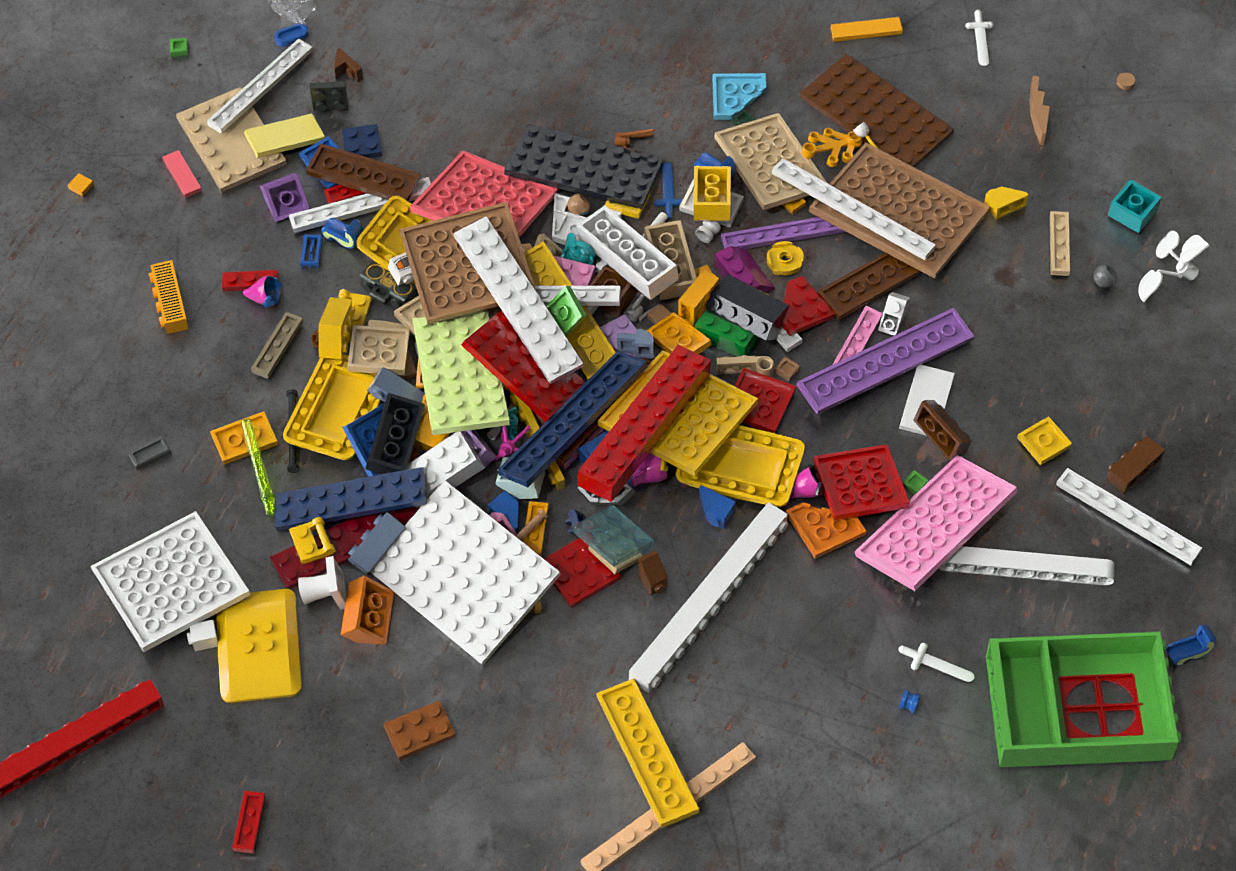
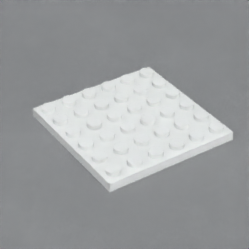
(170, 581)

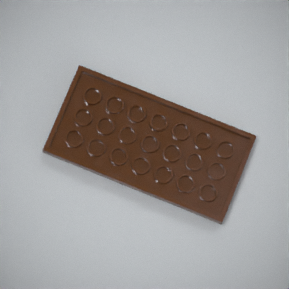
(896, 124)

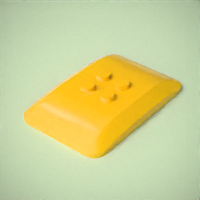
(382, 236)
(328, 404)
(751, 467)
(259, 647)

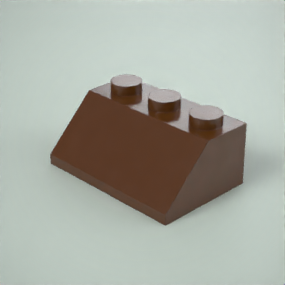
(941, 429)

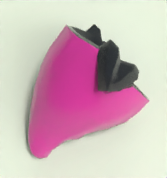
(807, 484)

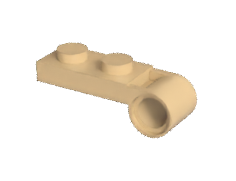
(734, 365)

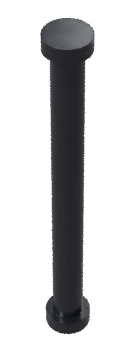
(292, 467)

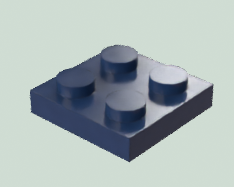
(362, 140)

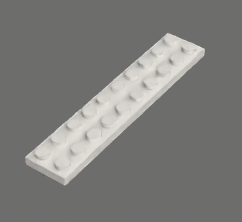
(518, 300)

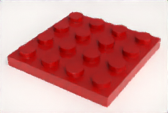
(861, 482)

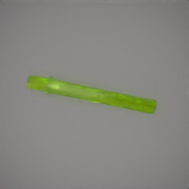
(264, 487)

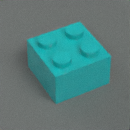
(1134, 206)

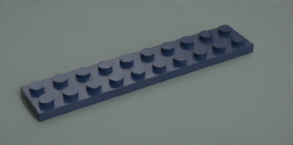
(572, 418)

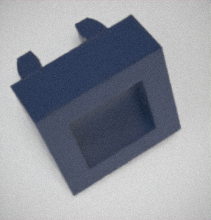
(575, 517)

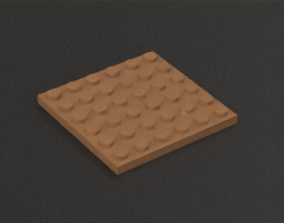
(443, 272)

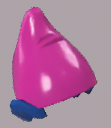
(265, 291)

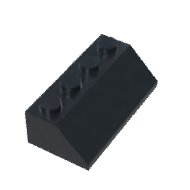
(748, 307)
(395, 435)

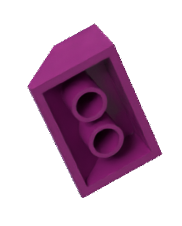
(741, 265)

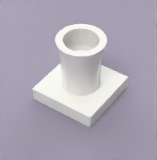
(325, 585)

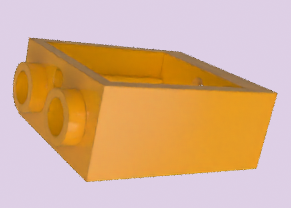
(694, 300)

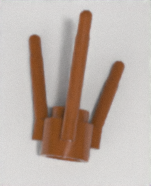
(623, 139)

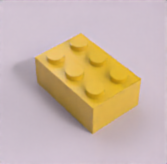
(712, 193)
(336, 328)

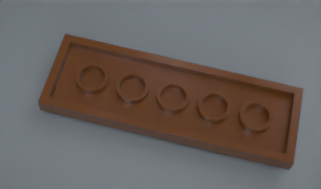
(362, 173)
(866, 284)

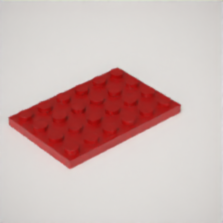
(508, 359)

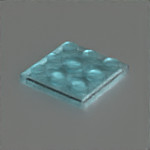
(613, 535)

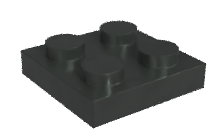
(329, 96)

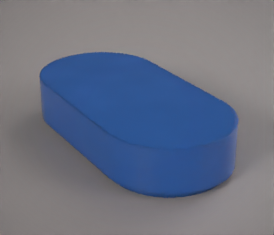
(290, 34)

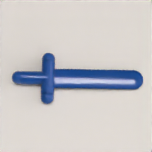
(668, 191)

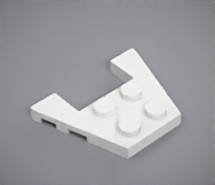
(566, 222)

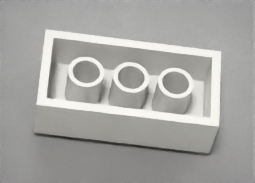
(448, 461)

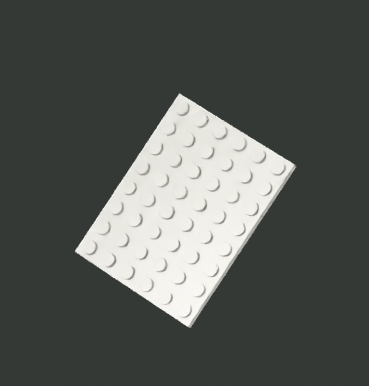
(464, 572)

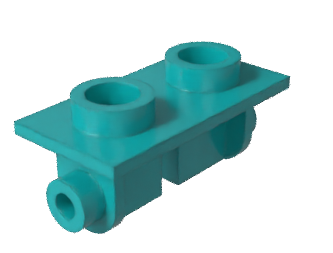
(513, 421)

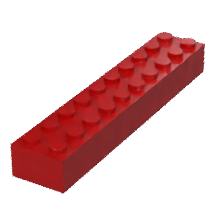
(644, 423)

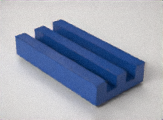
(310, 263)

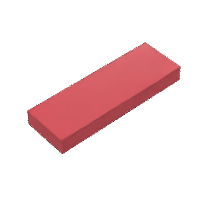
(182, 174)

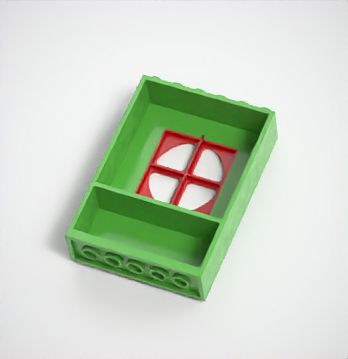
(1031, 688)

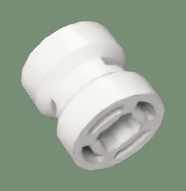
(706, 232)

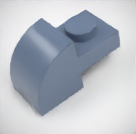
(640, 343)

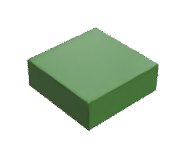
(179, 47)
(915, 482)

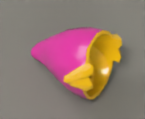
(651, 470)

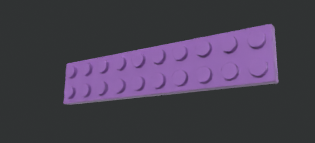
(885, 361)

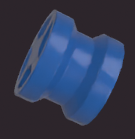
(909, 701)

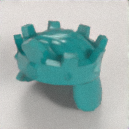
(578, 250)

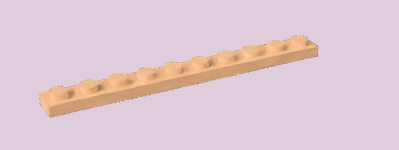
(647, 824)

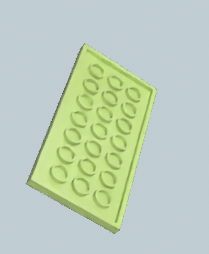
(456, 385)

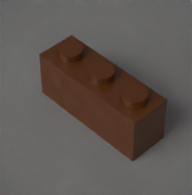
(1135, 464)

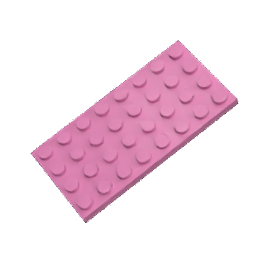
(936, 522)

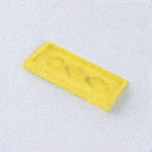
(284, 135)

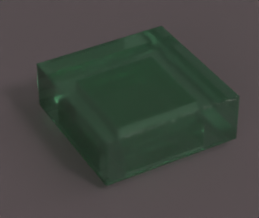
(742, 117)

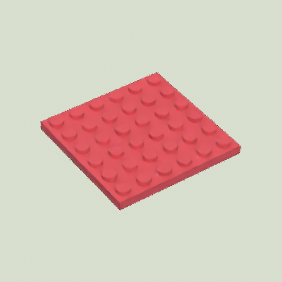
(479, 183)

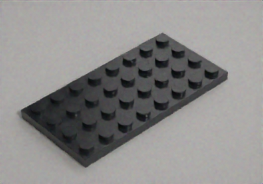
(584, 166)

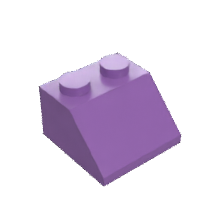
(284, 196)

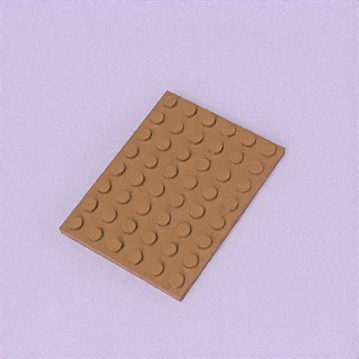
(911, 200)

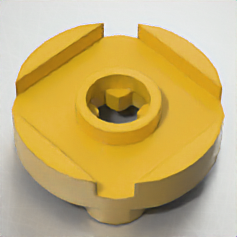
(782, 267)

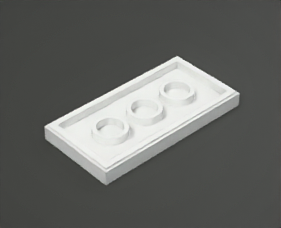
(927, 385)

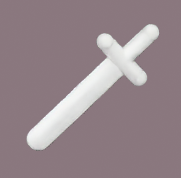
(981, 40)
(921, 657)

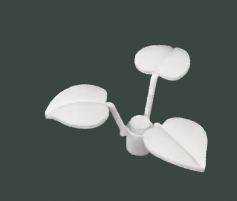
(1190, 250)

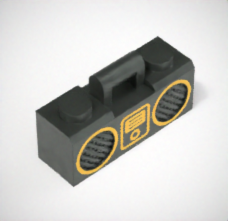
(384, 287)

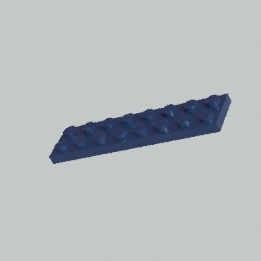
(351, 498)

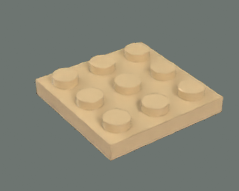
(378, 348)

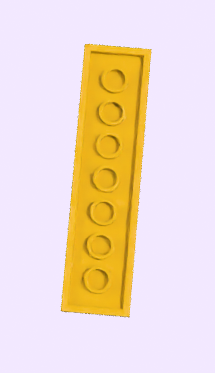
(587, 337)
(647, 753)

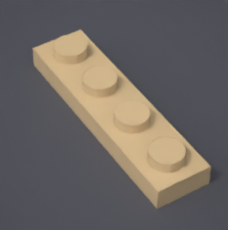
(1059, 243)

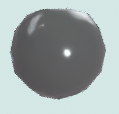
(1105, 276)

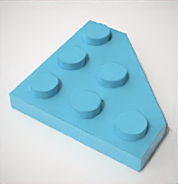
(735, 93)

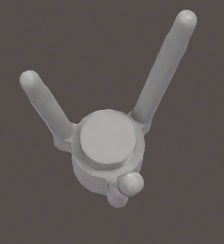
(634, 310)

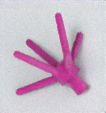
(509, 446)

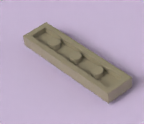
(277, 345)

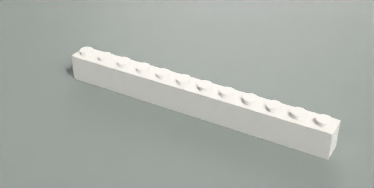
(708, 597)

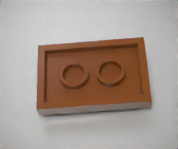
(419, 730)

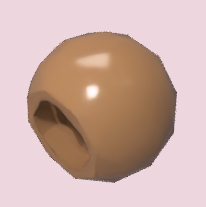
(578, 205)

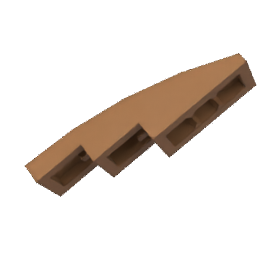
(1038, 111)

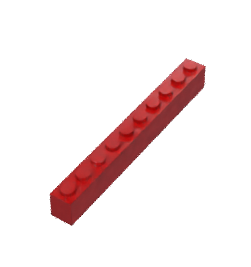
(78, 736)

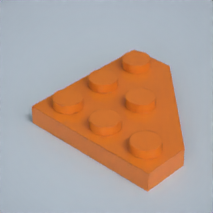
(820, 530)

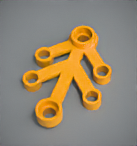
(850, 140)

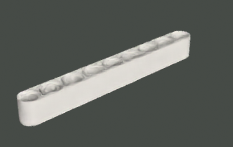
(1031, 565)

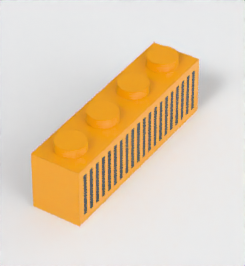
(169, 297)

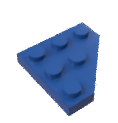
(362, 433)

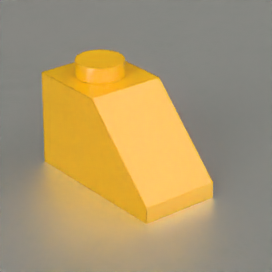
(1005, 201)

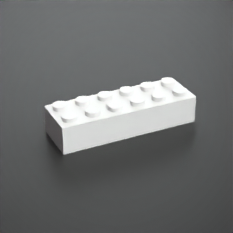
(628, 252)

